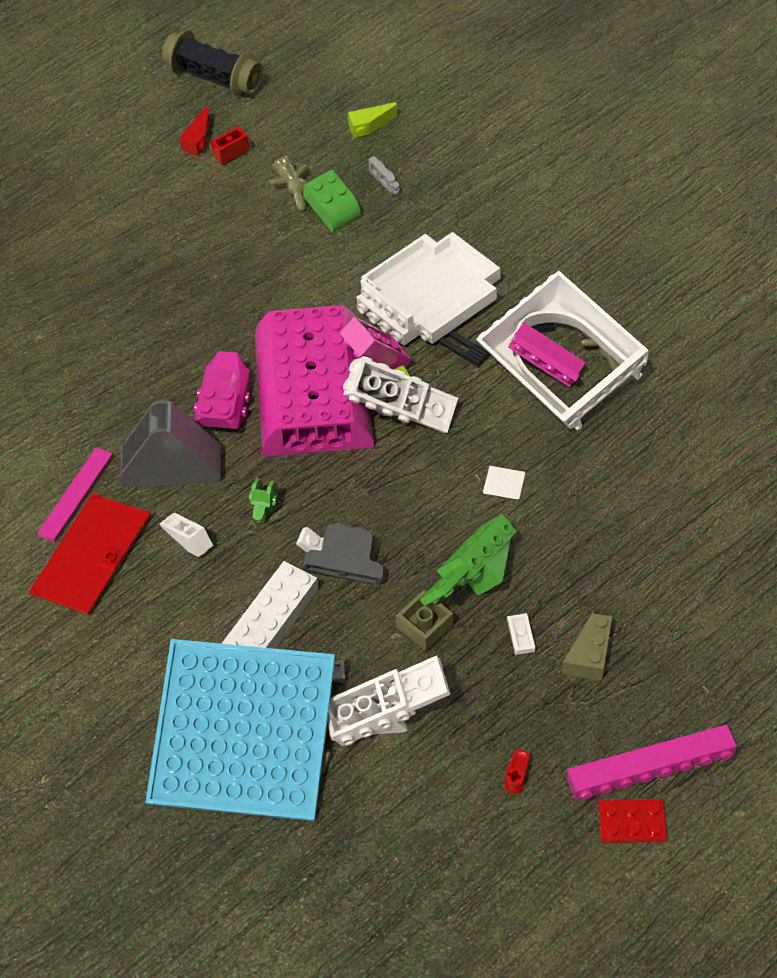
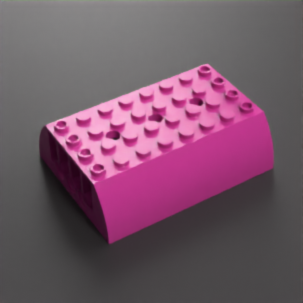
(288, 418)

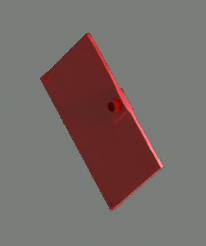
(89, 554)

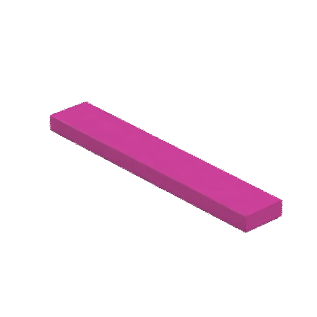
(75, 495)

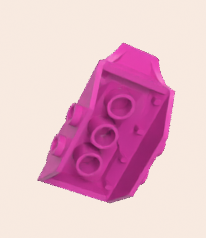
(223, 392)

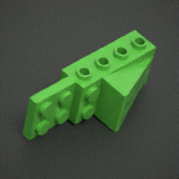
(477, 562)

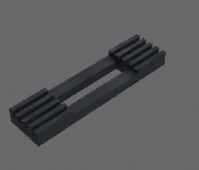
(476, 353)

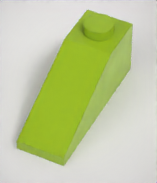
(368, 120)

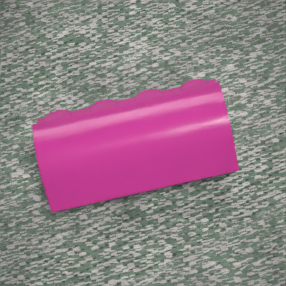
(546, 354)

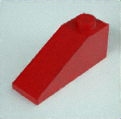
(196, 135)

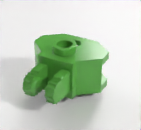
(263, 500)

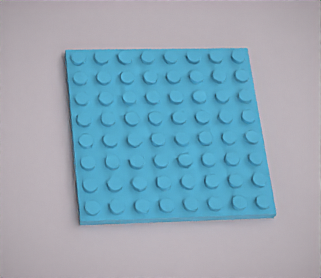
(241, 730)

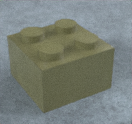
(424, 623)

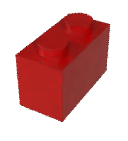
(230, 145)

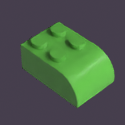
(332, 201)

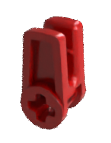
(516, 771)

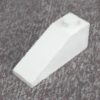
(187, 533)

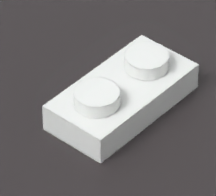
(521, 634)

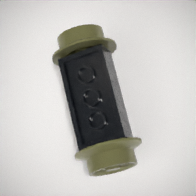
(213, 64)

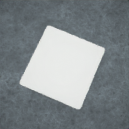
(504, 482)

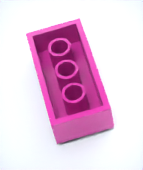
(374, 344)

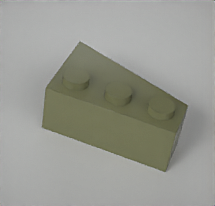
(589, 650)

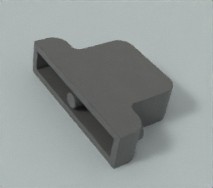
(345, 555)

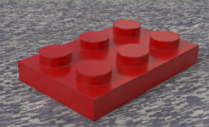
(632, 821)

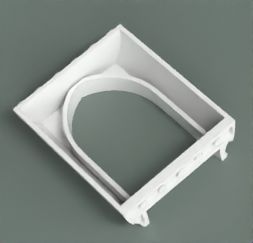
(565, 303)

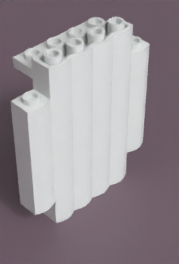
(427, 281)

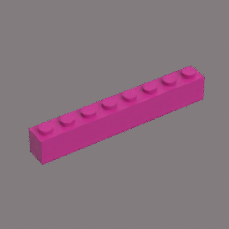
(651, 762)

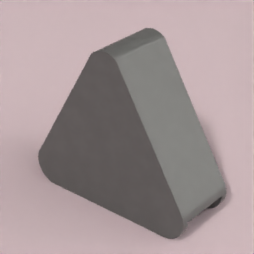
(168, 450)

